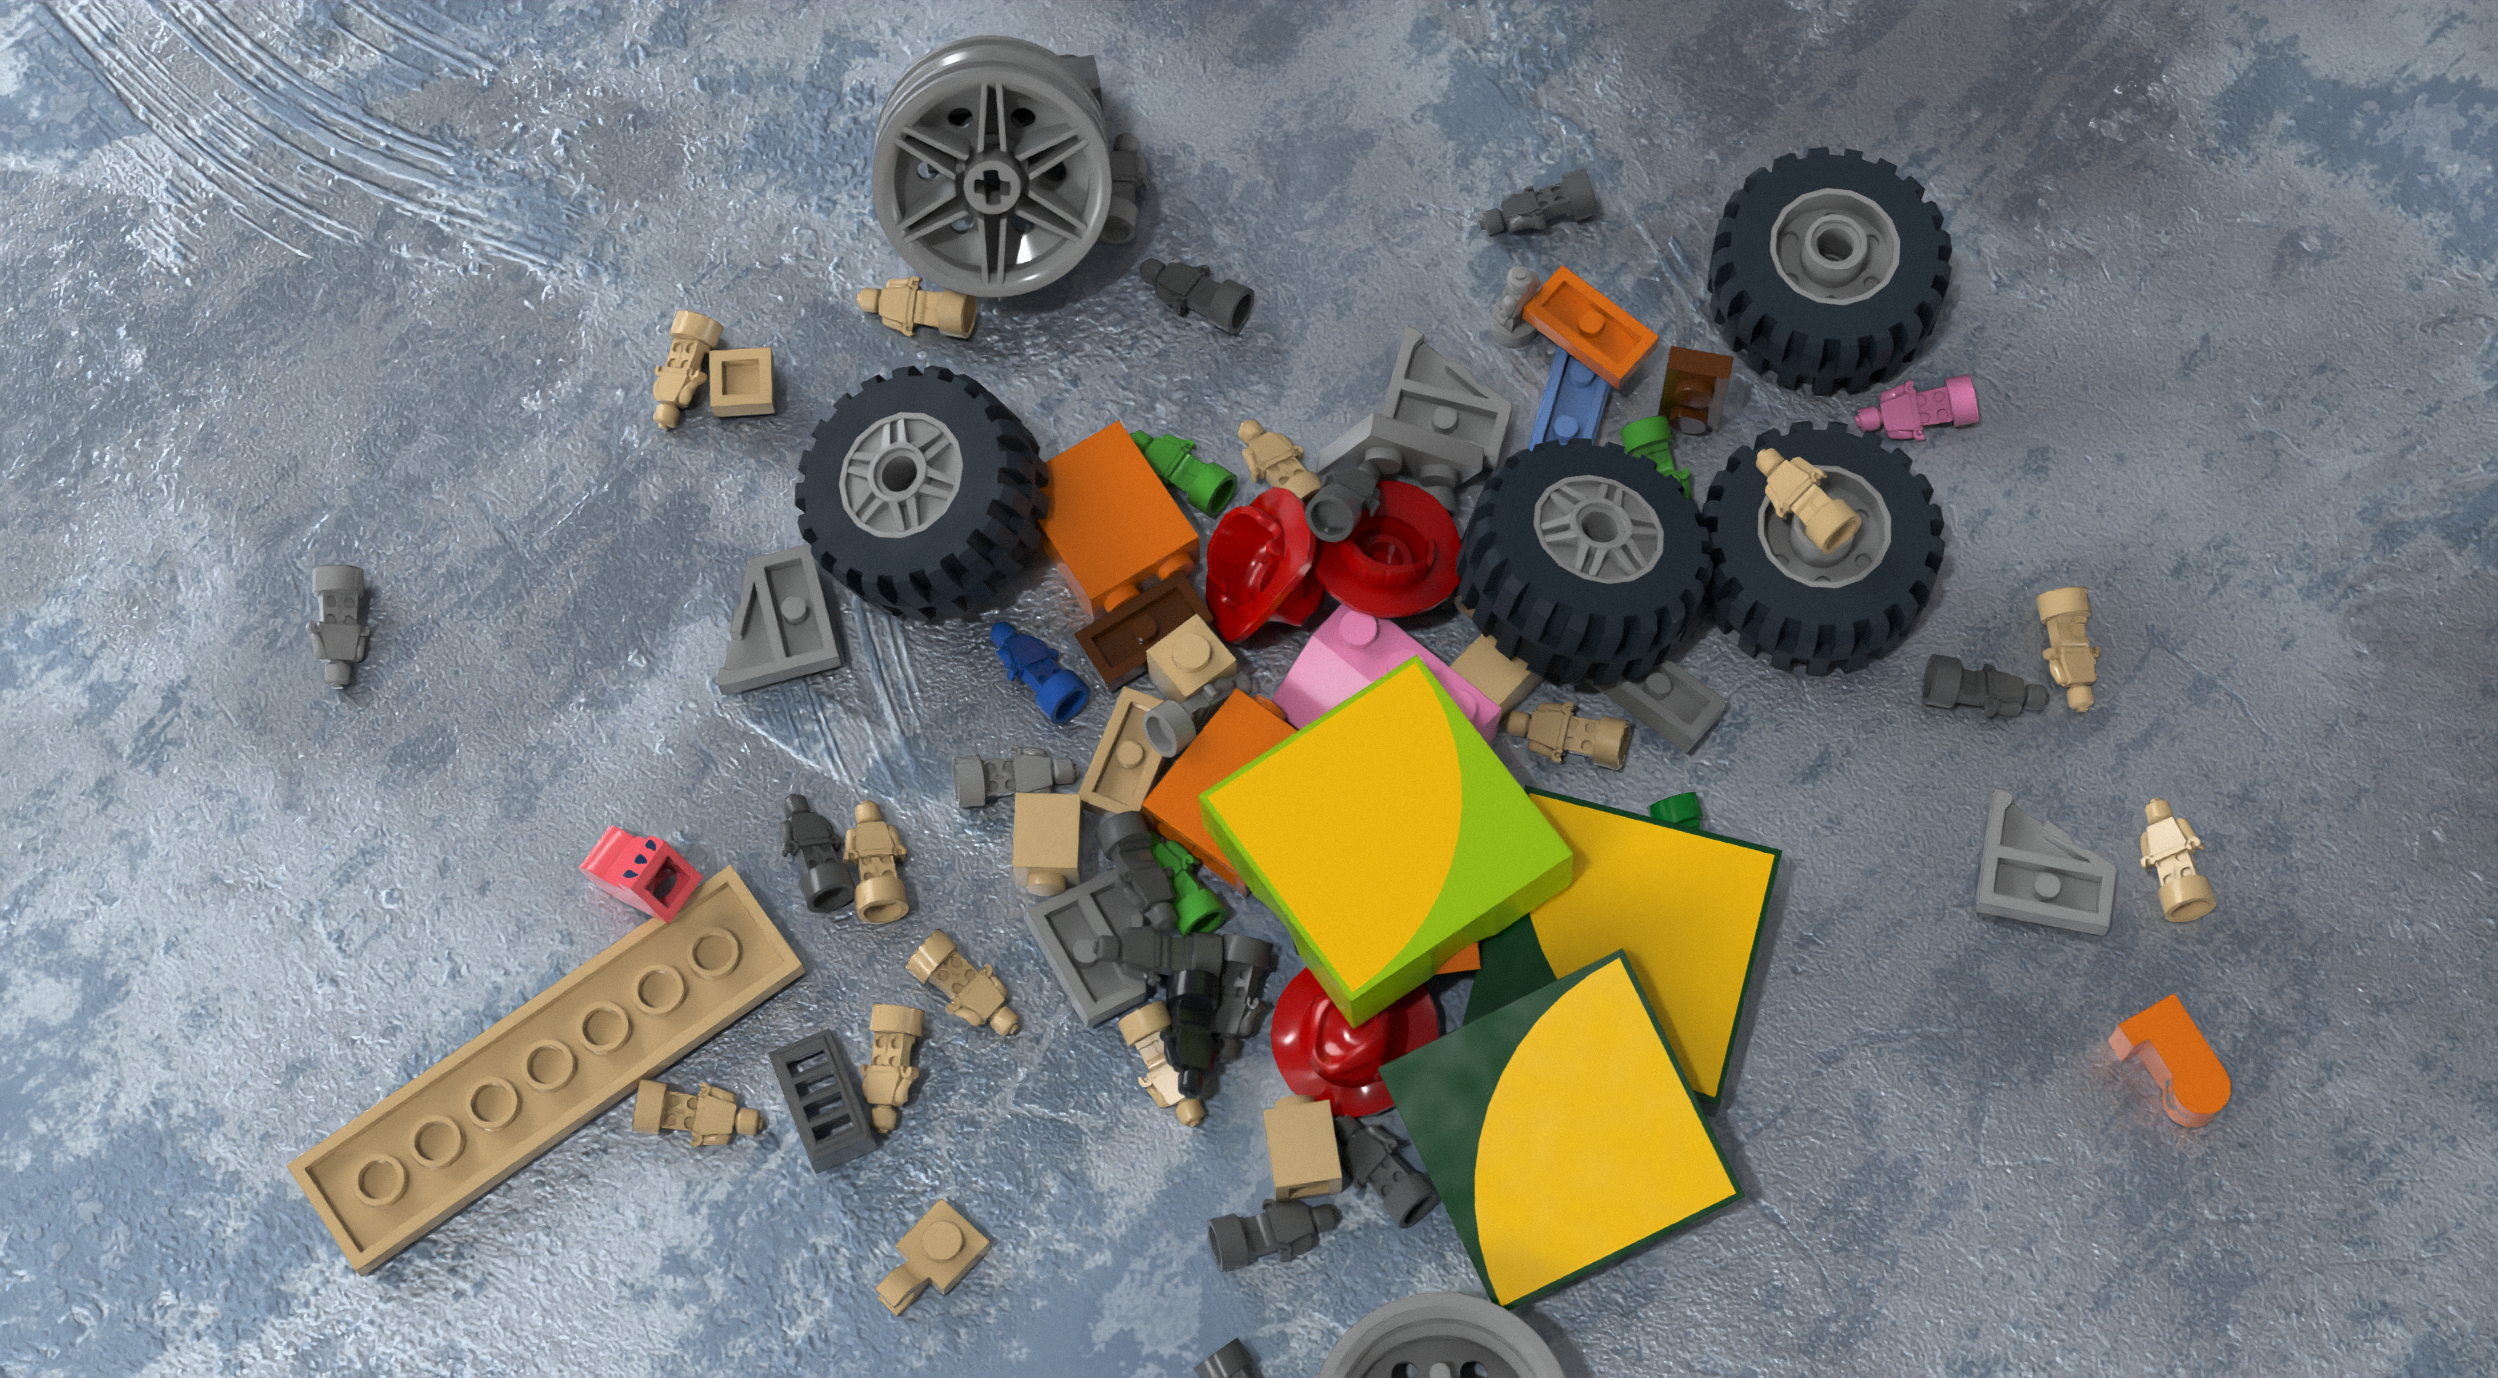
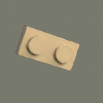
(1124, 761)

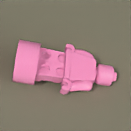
(1906, 411)

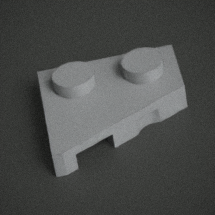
(1446, 398)
(1403, 453)
(780, 624)
(2041, 874)
(1066, 934)

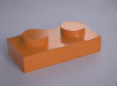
(1590, 327)

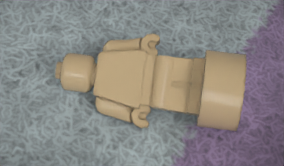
(905, 305)
(677, 381)
(1275, 459)
(1795, 489)
(2069, 656)
(1556, 730)
(875, 848)
(2169, 848)
(973, 993)
(1142, 1031)
(890, 1074)
(707, 1116)

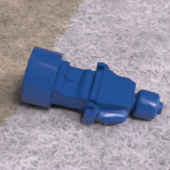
(1058, 691)

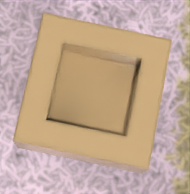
(742, 382)

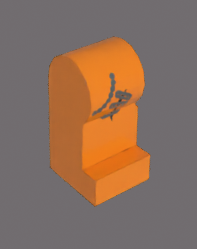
(2178, 1060)

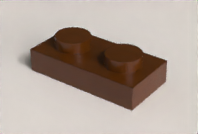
(1695, 389)
(1119, 640)

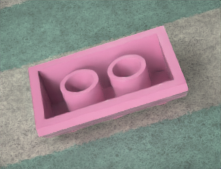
(1356, 651)

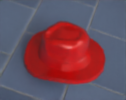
(1393, 560)
(1262, 566)
(1337, 1063)

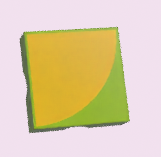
(1386, 839)

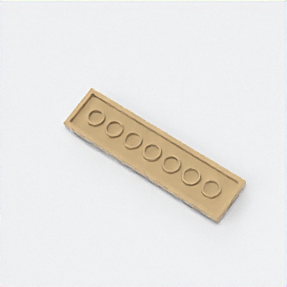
(544, 1071)

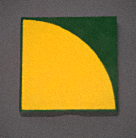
(1676, 902)
(1561, 1131)

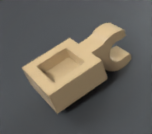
(936, 1252)

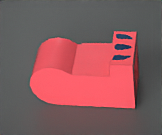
(634, 868)

